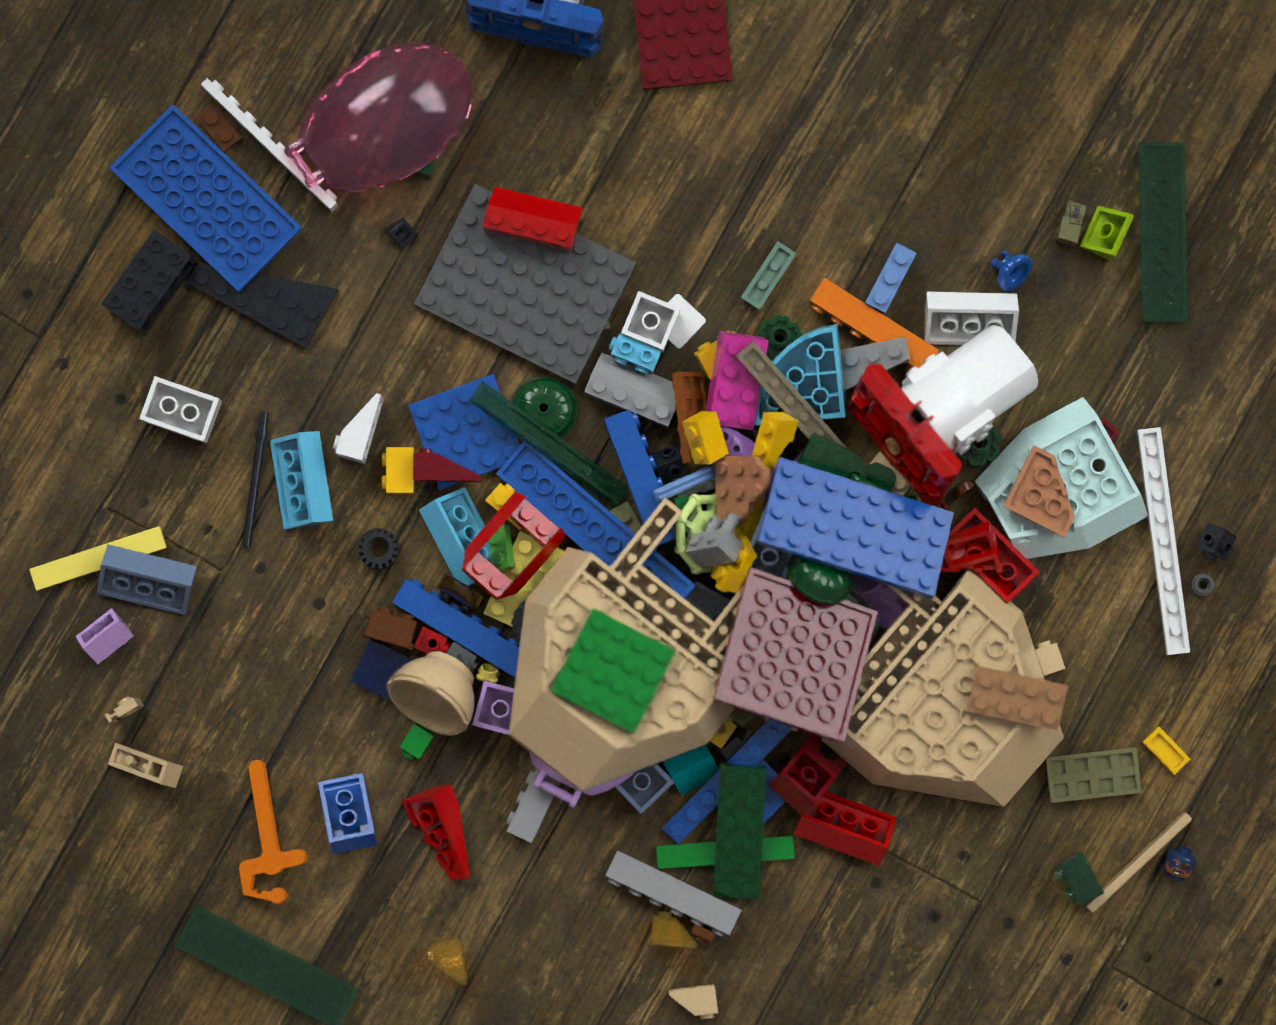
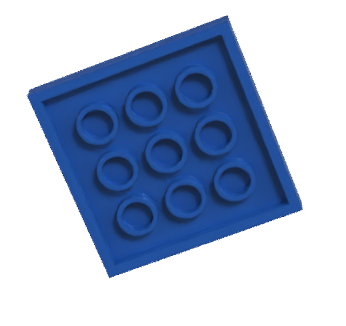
(463, 431)

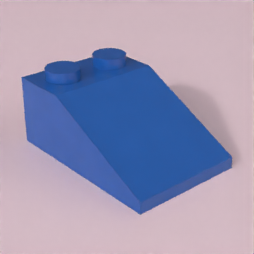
(347, 813)

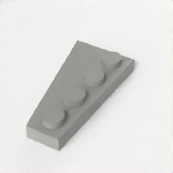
(887, 353)

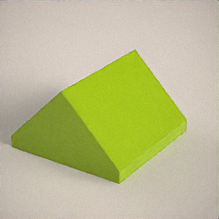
(1106, 232)

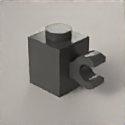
(463, 656)

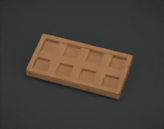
(1017, 698)

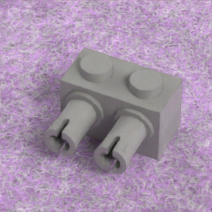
(717, 543)

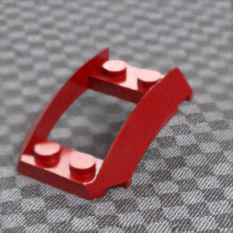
(534, 524)

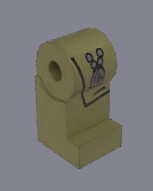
(1071, 224)

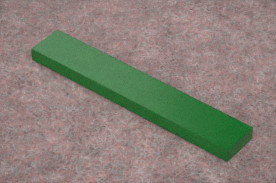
(704, 853)

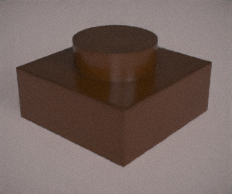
(702, 934)

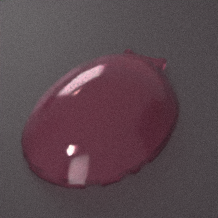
(383, 117)

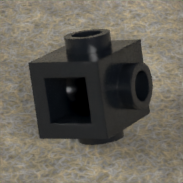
(669, 463)
(1216, 542)

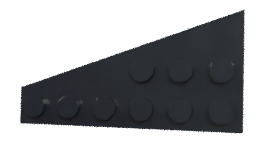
(277, 303)

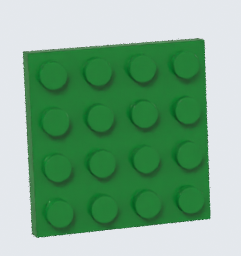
(613, 671)

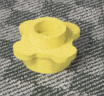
(488, 672)

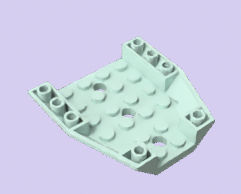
(1100, 500)

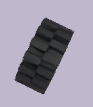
(392, 552)

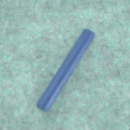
(685, 483)

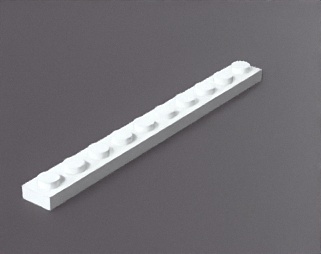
(1163, 541)

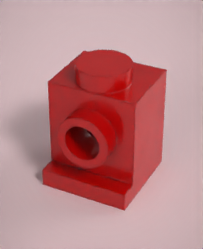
(425, 636)

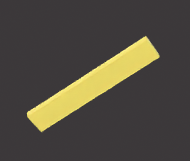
(91, 559)

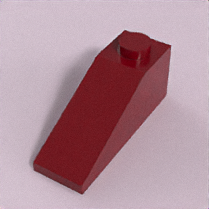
(436, 468)

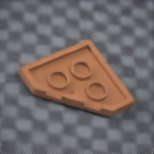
(1041, 494)

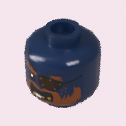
(1179, 863)

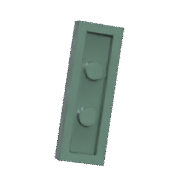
(768, 275)

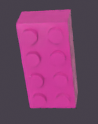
(732, 386)

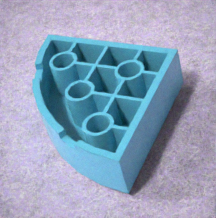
(815, 370)

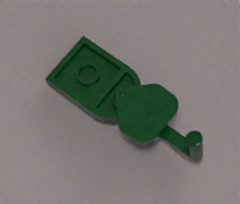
(843, 462)

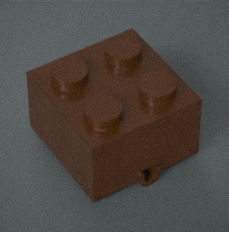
(392, 628)

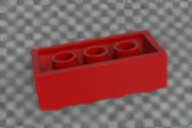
(532, 218)
(1017, 570)
(847, 827)

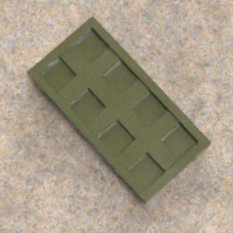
(1093, 775)

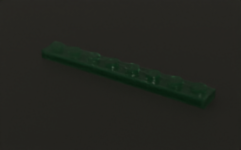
(548, 444)

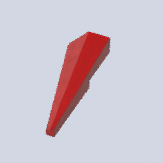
(973, 550)

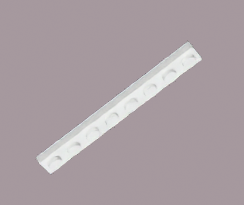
(263, 137)

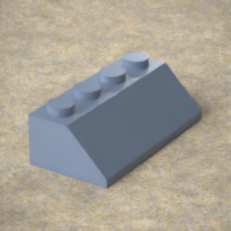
(146, 579)

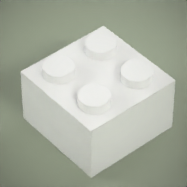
(651, 320)

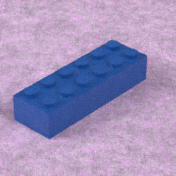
(637, 466)

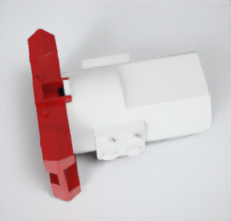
(942, 407)

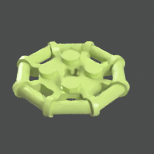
(695, 524)

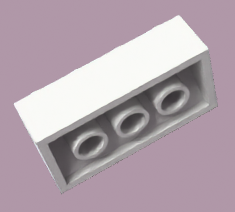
(960, 316)

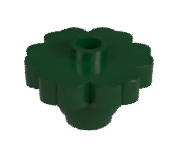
(778, 326)
(987, 452)

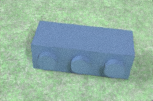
(890, 278)

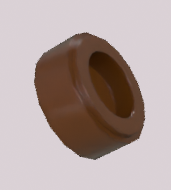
(963, 489)

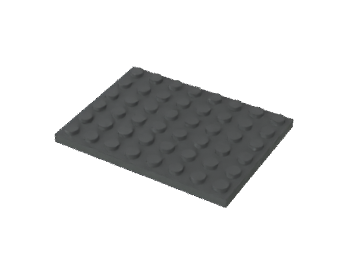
(523, 293)

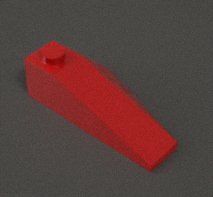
(440, 821)

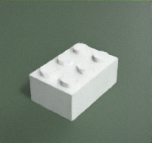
(180, 409)

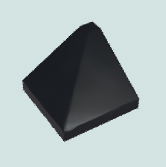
(401, 232)

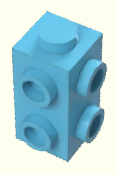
(634, 352)

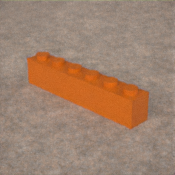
(866, 321)

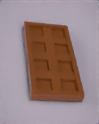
(690, 400)

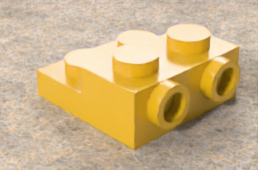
(731, 575)

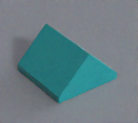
(691, 769)

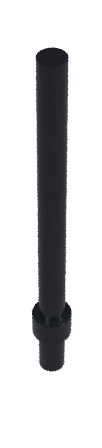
(261, 435)

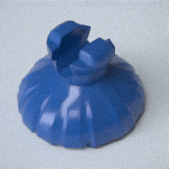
(1012, 270)

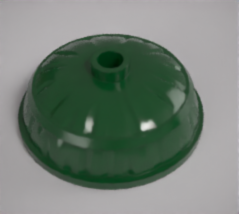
(559, 398)
(819, 581)

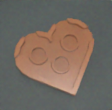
(739, 485)

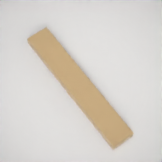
(1139, 861)

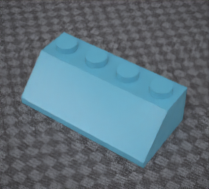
(301, 480)
(454, 525)

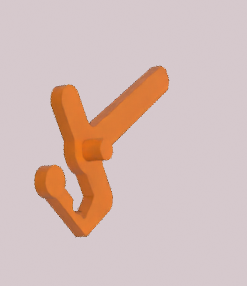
(272, 860)

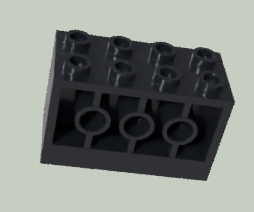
(149, 283)

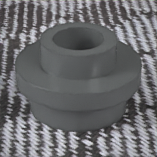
(1209, 585)

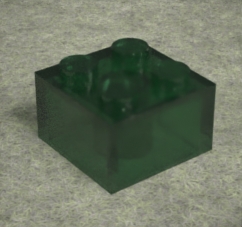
(1078, 878)

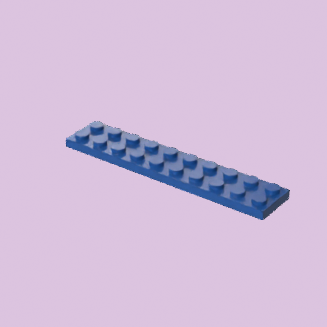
(580, 514)

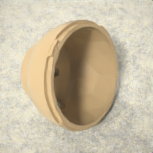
(434, 693)

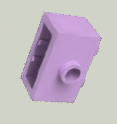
(104, 636)

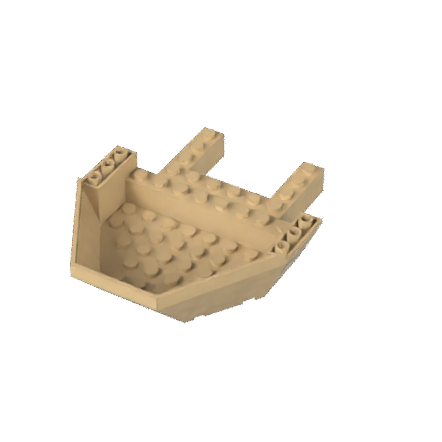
(915, 691)
(681, 712)

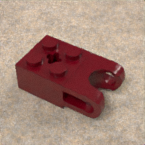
(806, 776)

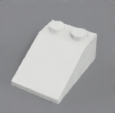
(358, 434)

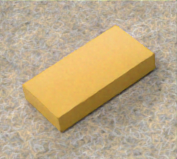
(1166, 750)

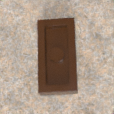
(219, 127)

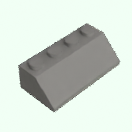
(628, 389)

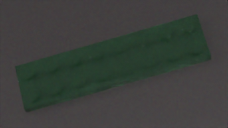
(1162, 232)
(267, 967)

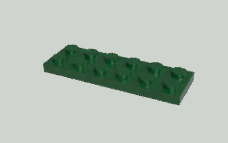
(739, 831)

